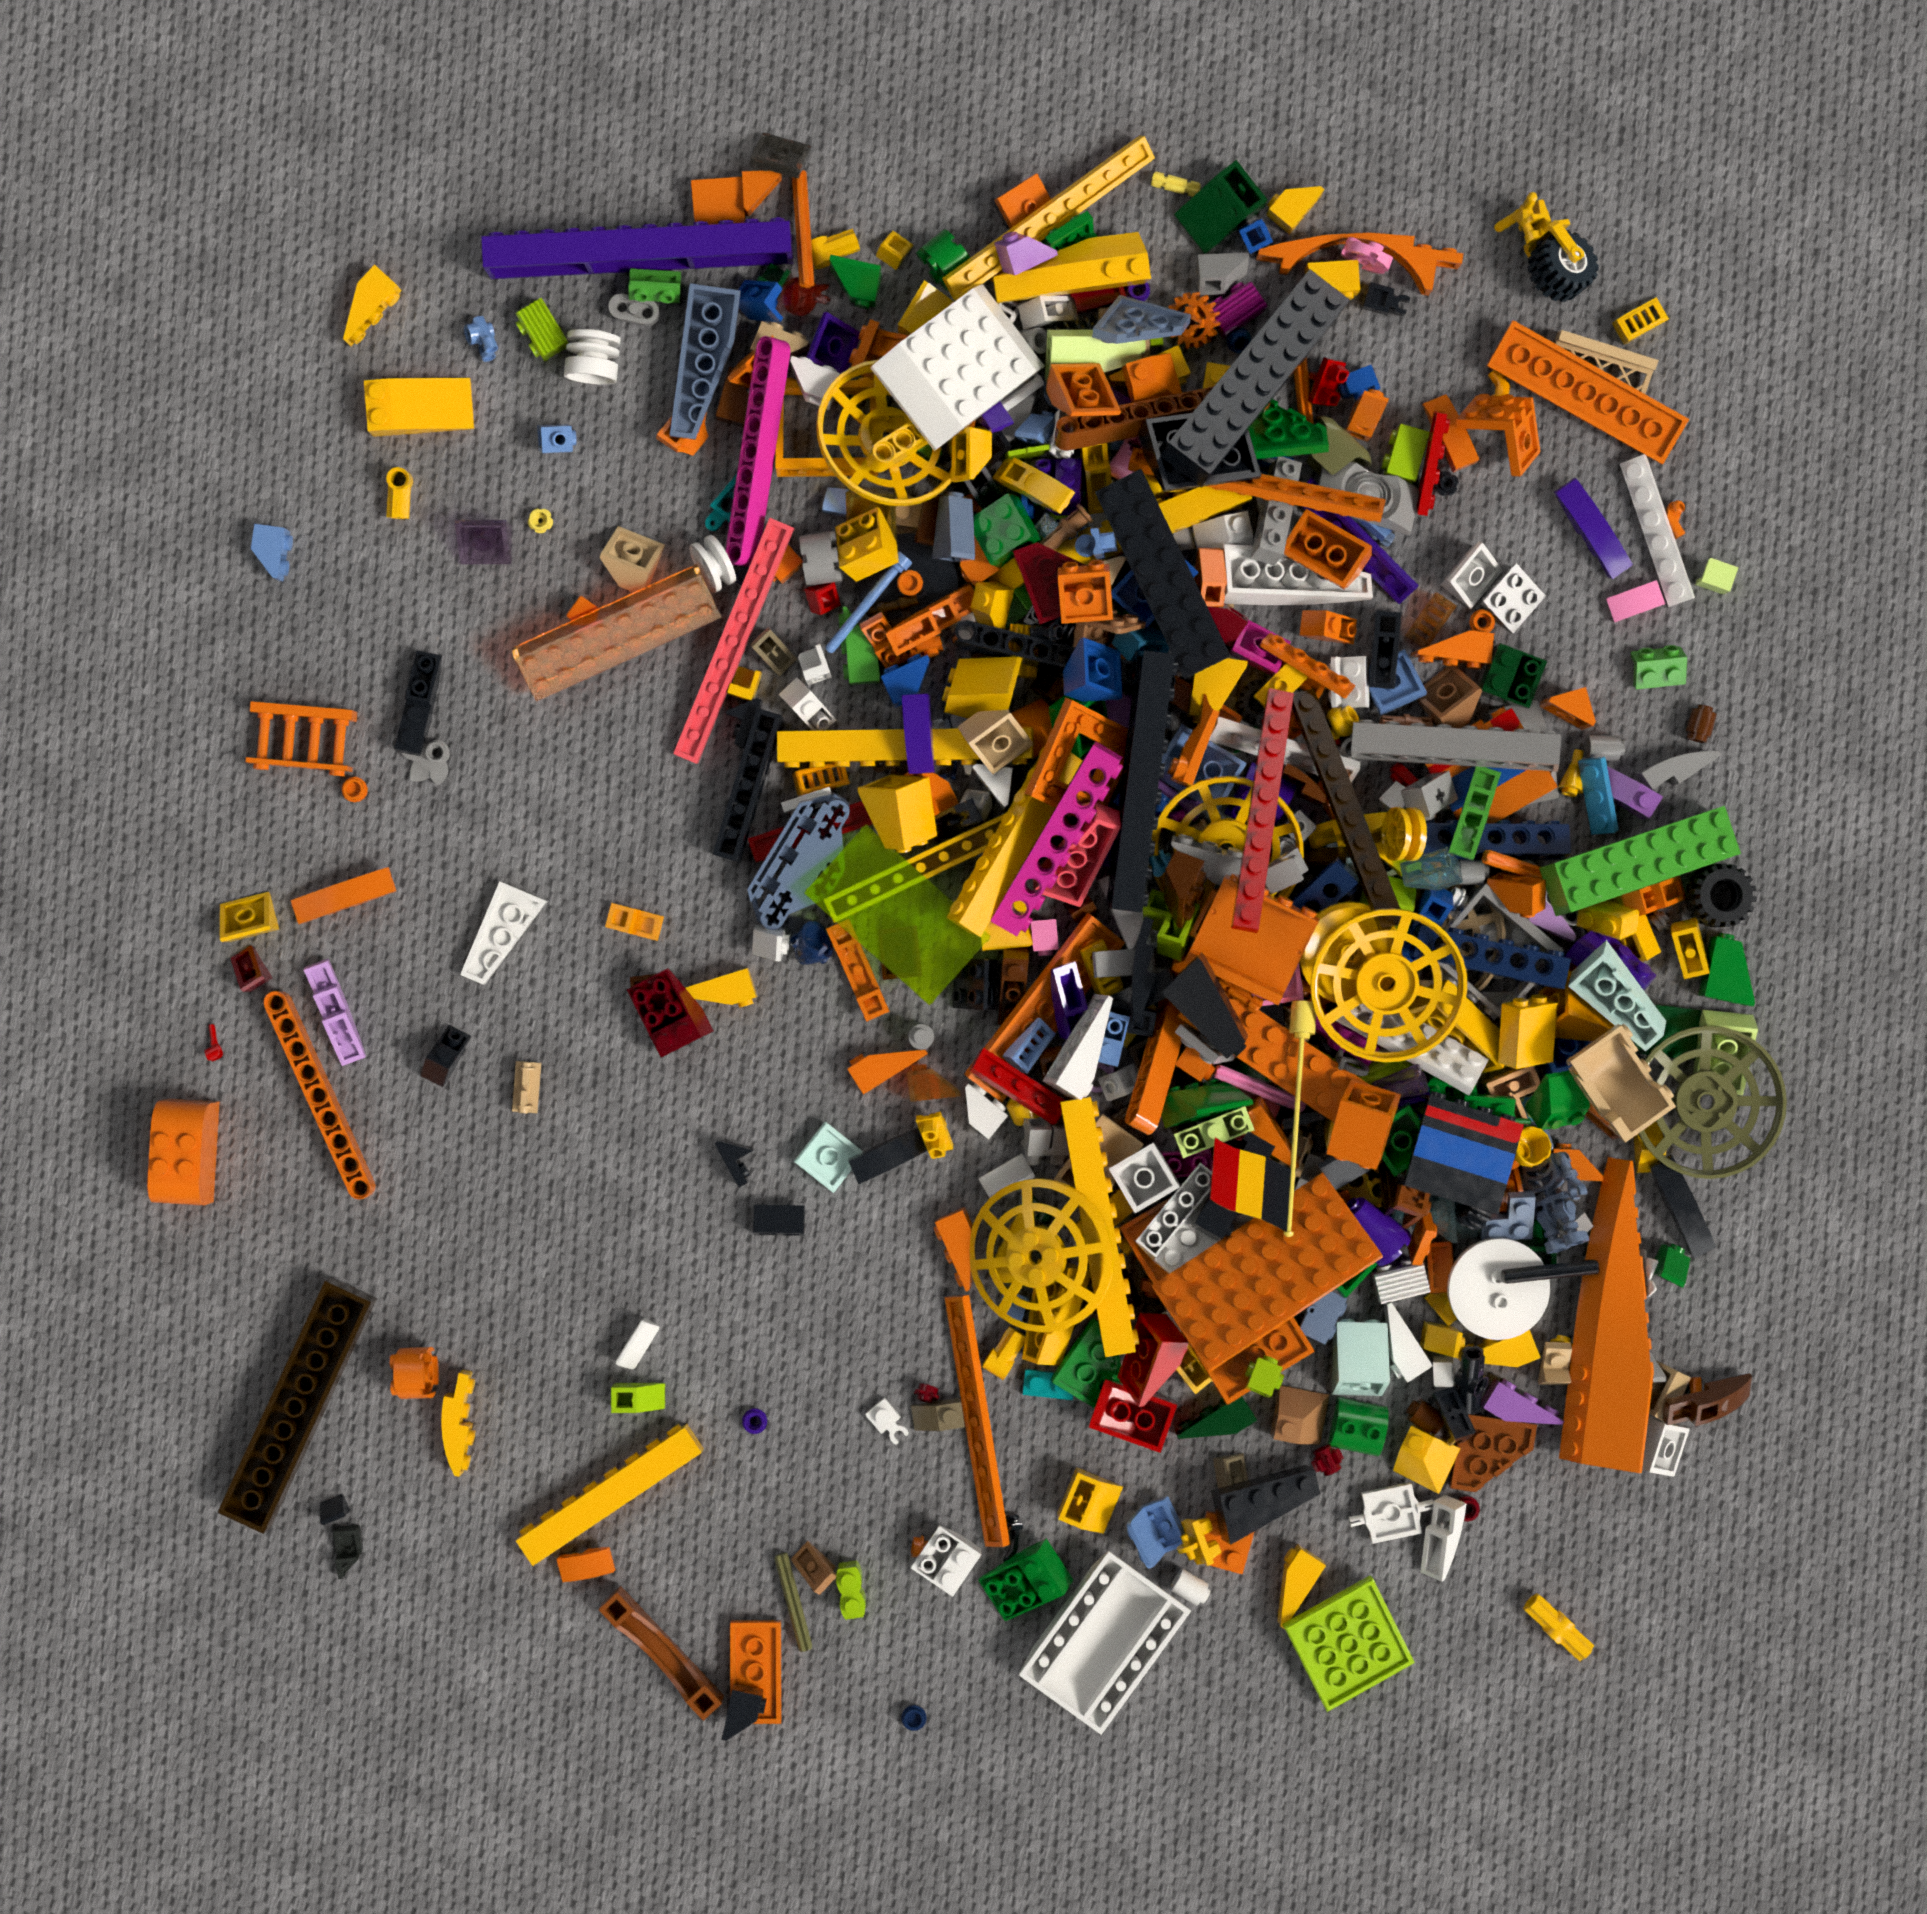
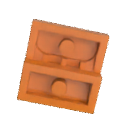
(718, 200)

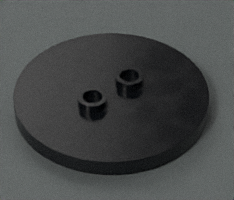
(938, 576)

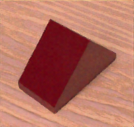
(250, 970)

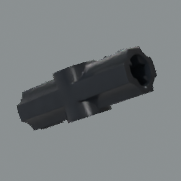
(1471, 1378)

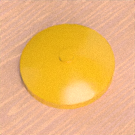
(1329, 921)

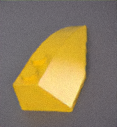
(1081, 267)

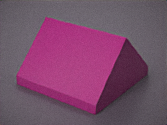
(1248, 649)

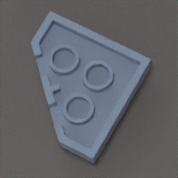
(1138, 320)

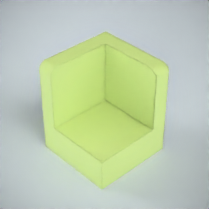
(1717, 576)

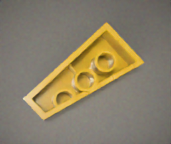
(1050, 1347)

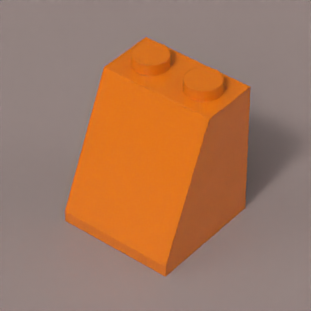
(1363, 1124)

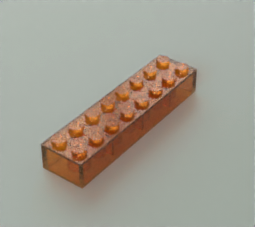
(616, 632)

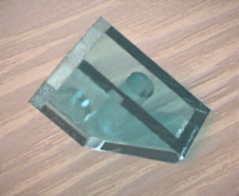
(1432, 871)

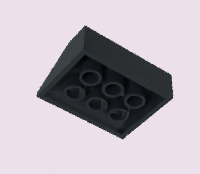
(1156, 434)

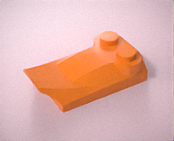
(1185, 767)

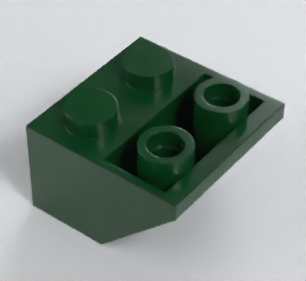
(1512, 676)

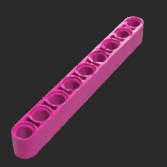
(757, 449)

